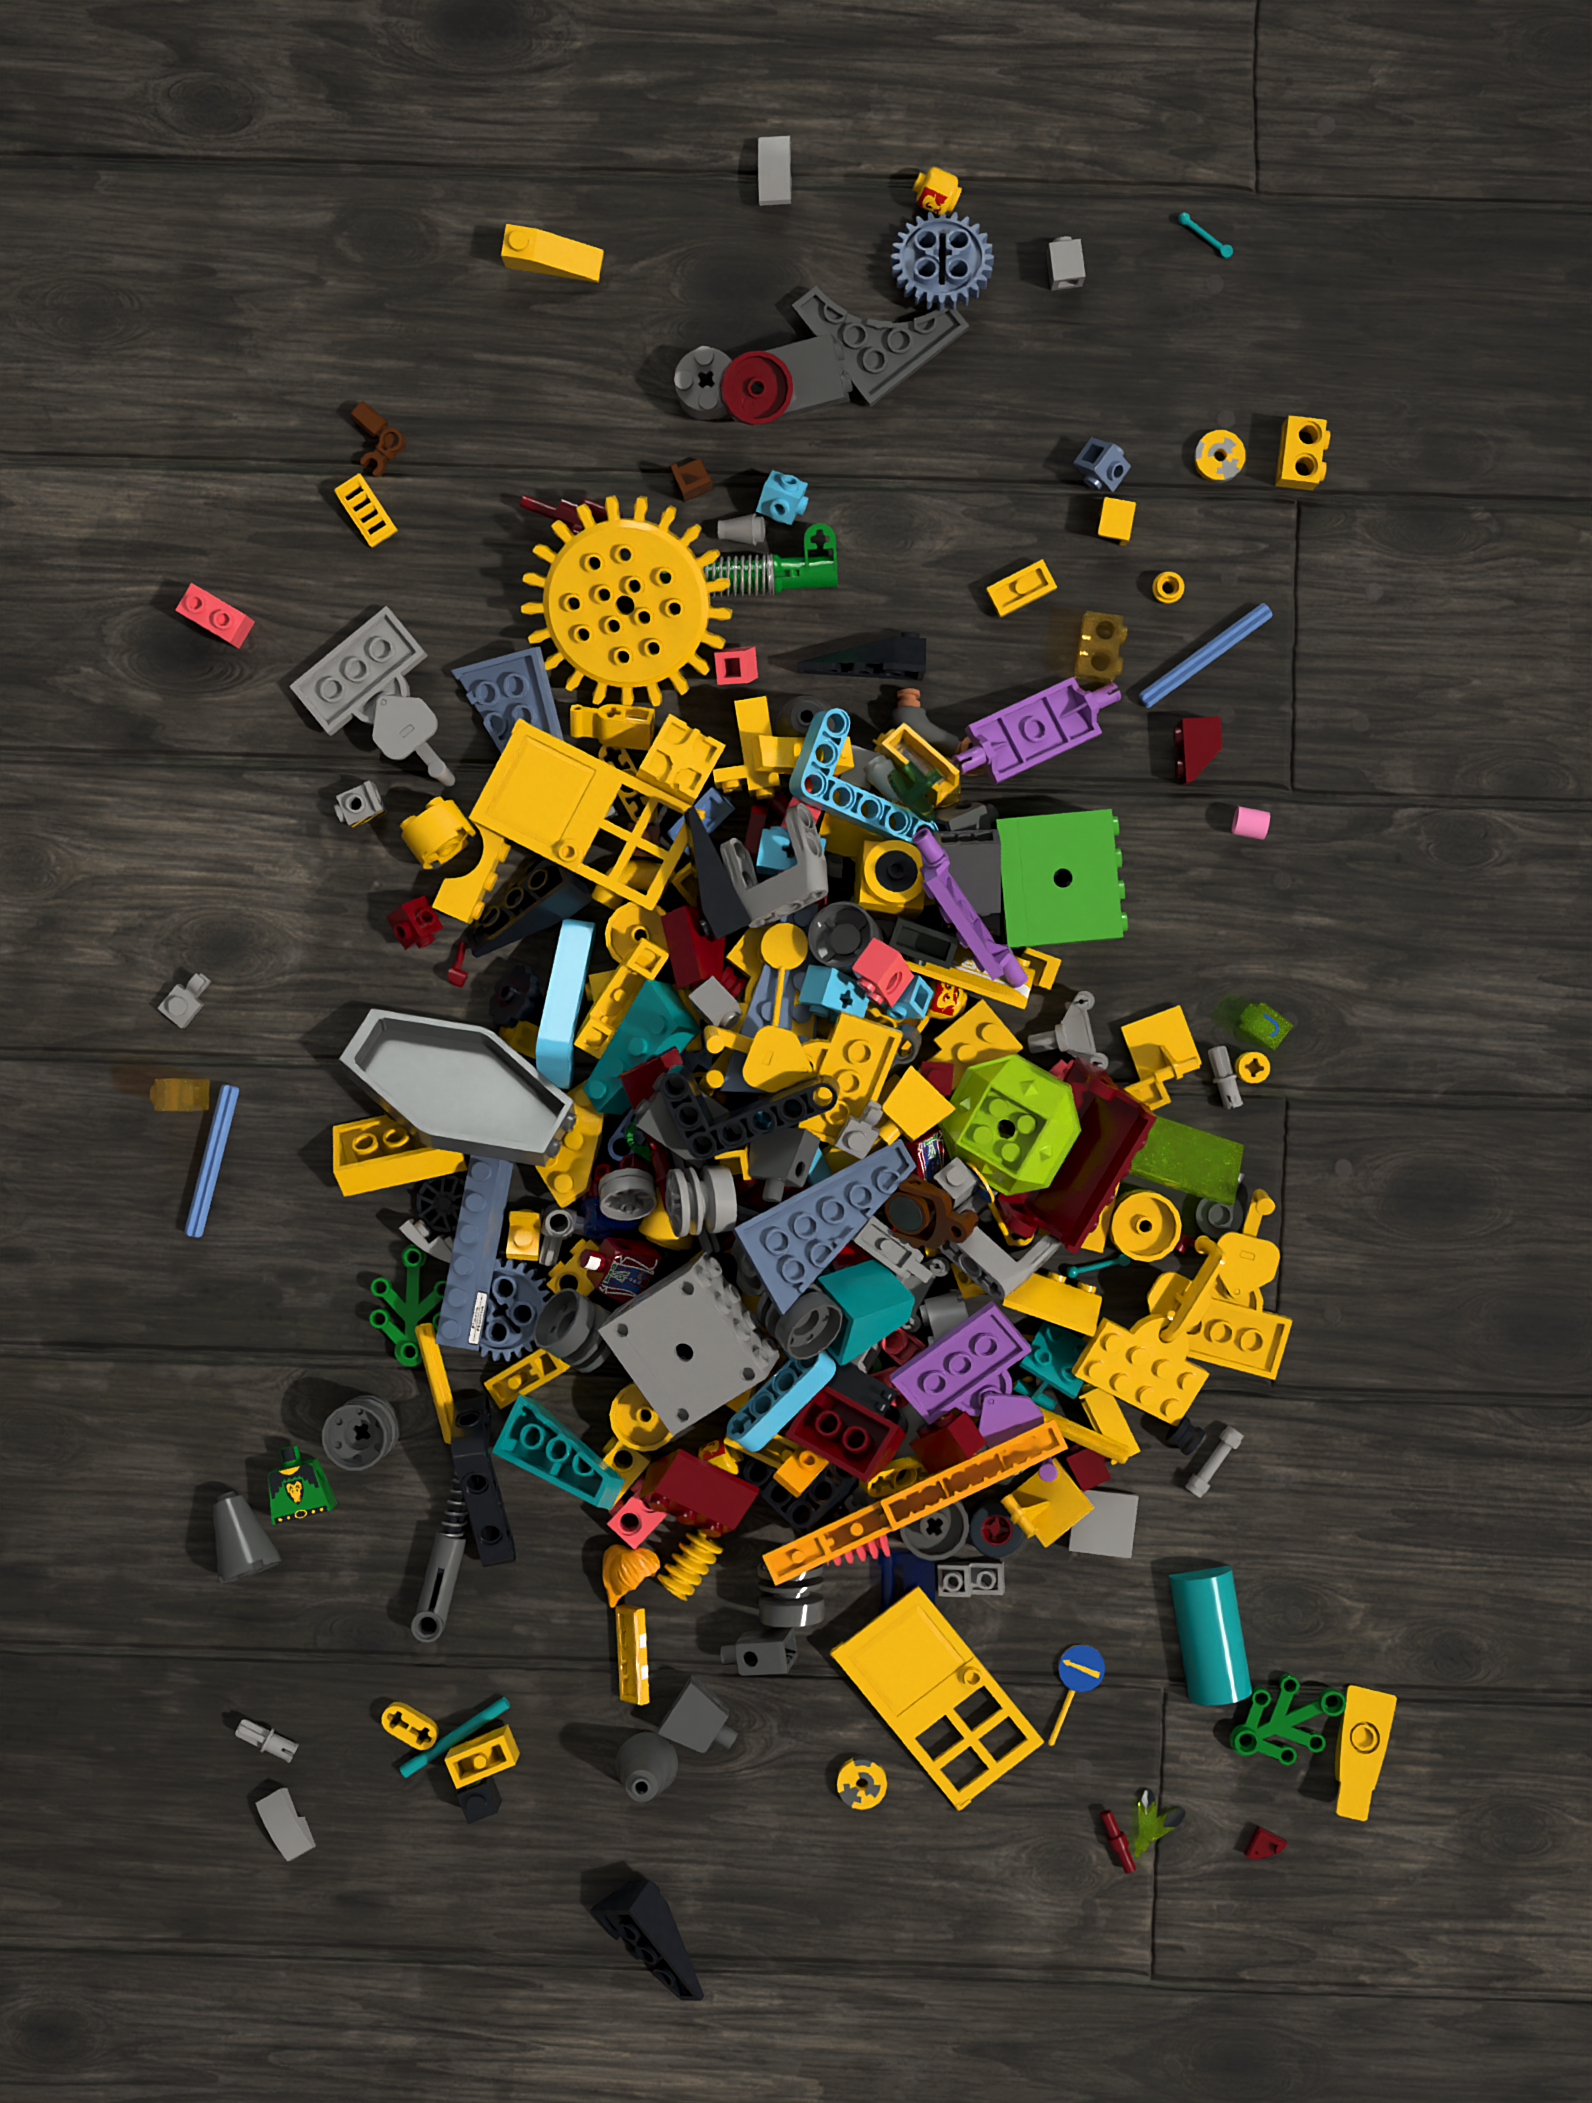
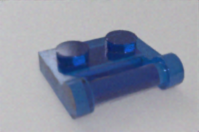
(915, 1572)

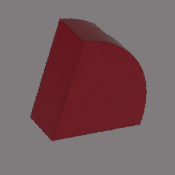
(1264, 1844)

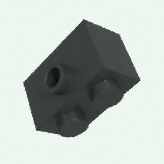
(923, 942)

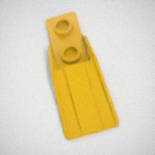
(1361, 1748)

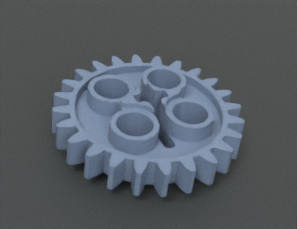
(971, 260)
(525, 1292)

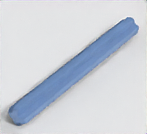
(1205, 655)
(211, 1160)

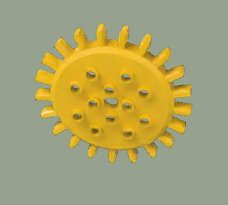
(652, 551)

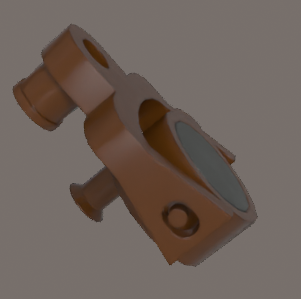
(925, 1215)

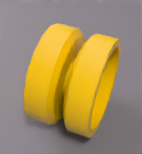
(626, 923)
(1161, 1233)
(633, 1425)

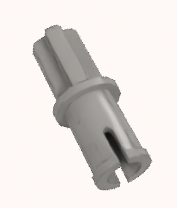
(1224, 1077)
(266, 1740)

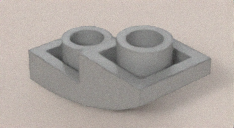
(774, 170)
(420, 1235)
(970, 1578)
(284, 1826)

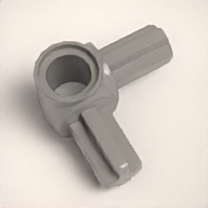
(555, 1235)

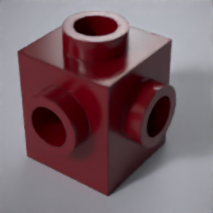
(415, 923)

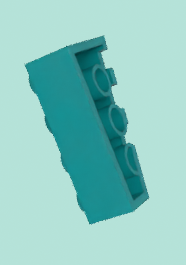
(649, 1028)
(552, 1452)

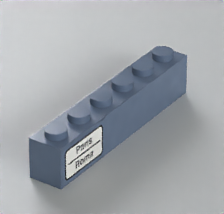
(474, 1253)

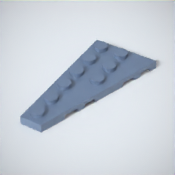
(511, 690)
(762, 1005)
(808, 1230)

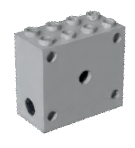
(690, 1343)

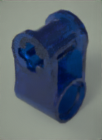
(606, 1226)

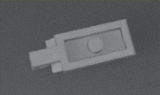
(893, 1252)

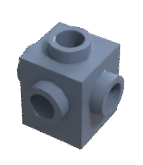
(1102, 464)

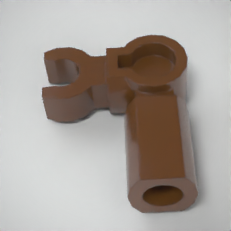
(390, 439)

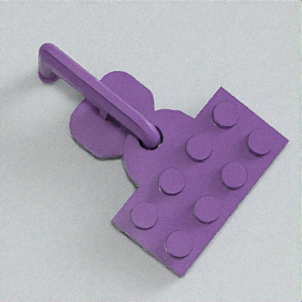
(973, 1364)

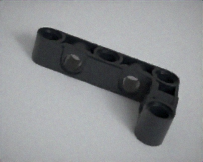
(479, 1481)

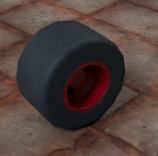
(994, 1538)

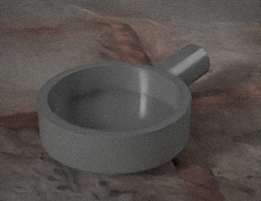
(1217, 1219)

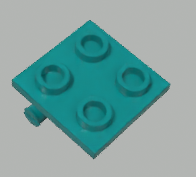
(1052, 1360)

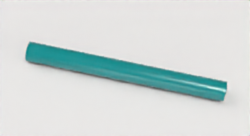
(455, 1737)

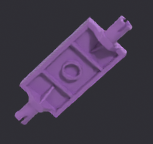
(1035, 729)
(955, 908)

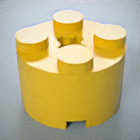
(437, 832)

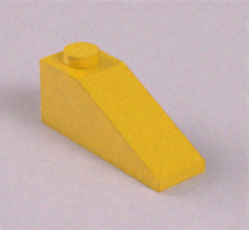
(550, 254)
(524, 1376)

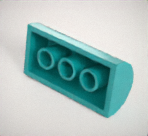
(1210, 1636)

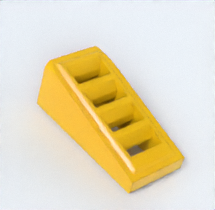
(350, 487)

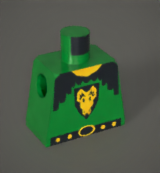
(298, 1488)

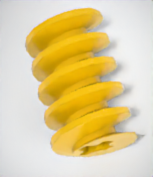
(690, 1564)

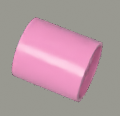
(1250, 823)

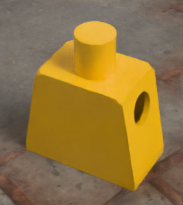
(912, 1108)

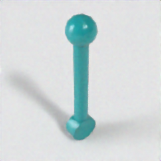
(1225, 250)
(1122, 1259)

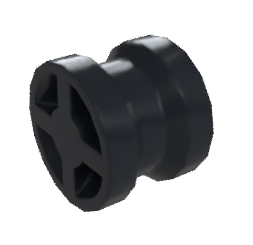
(1185, 1436)

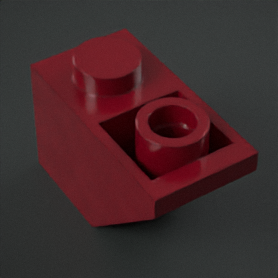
(1198, 744)

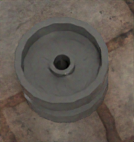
(939, 1539)

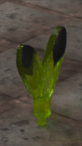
(1152, 1827)

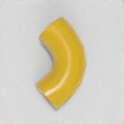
(637, 875)

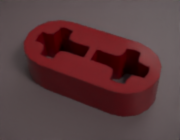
(756, 825)

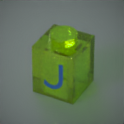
(1264, 1025)

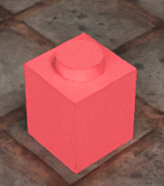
(736, 665)

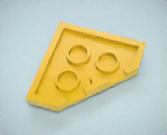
(571, 1170)

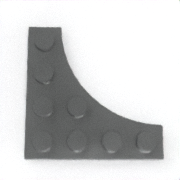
(880, 351)

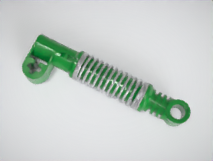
(776, 573)

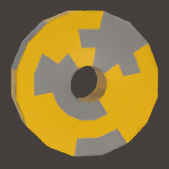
(1223, 442)

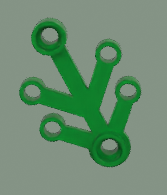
(410, 1310)
(1282, 1722)

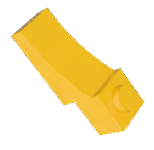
(781, 754)

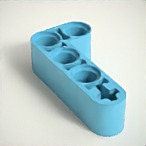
(780, 1400)

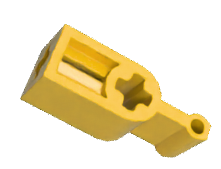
(614, 725)

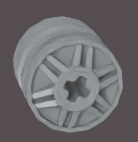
(701, 1200)

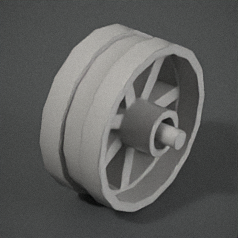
(627, 1194)

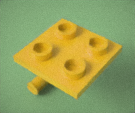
(1161, 1045)
(1047, 1507)

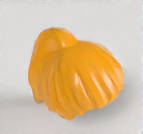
(625, 1569)

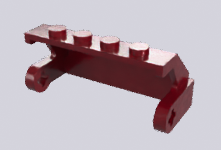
(1111, 1134)

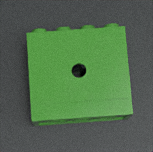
(1081, 850)

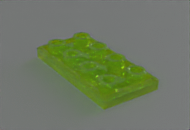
(1190, 1161)

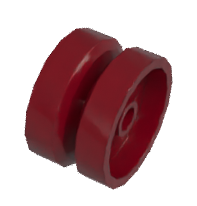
(769, 374)

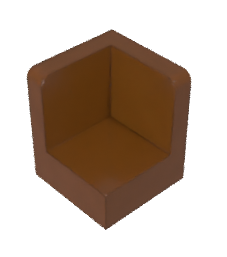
(692, 479)

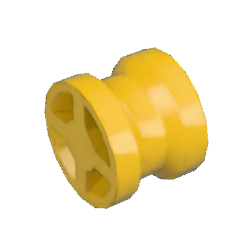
(1245, 1066)

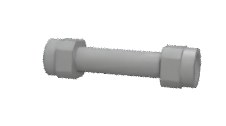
(1198, 1483)

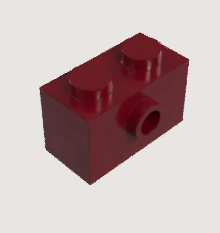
(947, 1442)

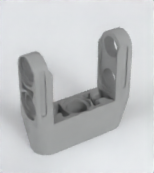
(789, 889)
(988, 1263)

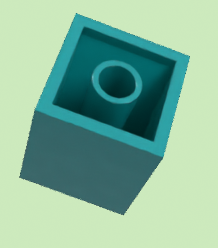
(871, 1306)

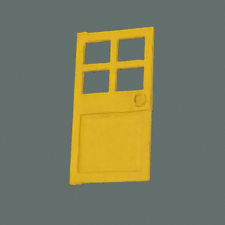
(558, 800)
(918, 1672)

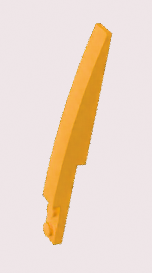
(914, 1502)

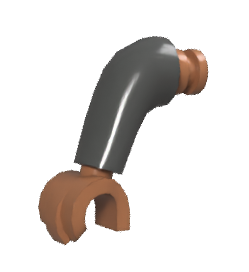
(945, 743)

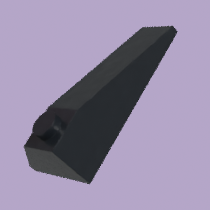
(884, 659)
(715, 895)
(537, 901)
(646, 1923)

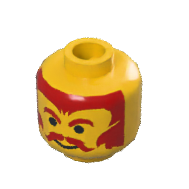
(937, 191)
(946, 1002)
(722, 1456)

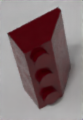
(846, 1434)
(697, 1493)

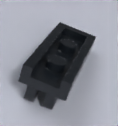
(862, 1388)

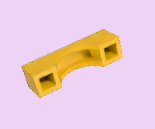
(463, 895)

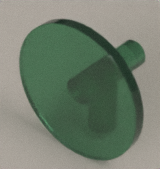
(913, 794)

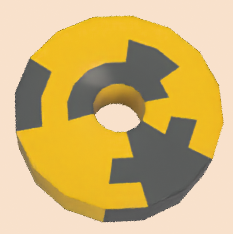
(858, 1796)

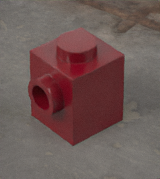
(1086, 1466)

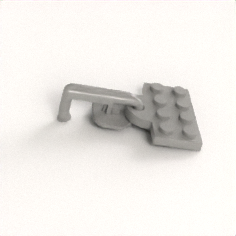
(368, 682)

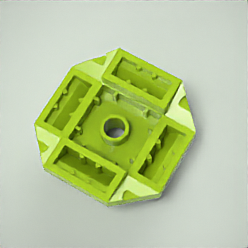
(1035, 1104)

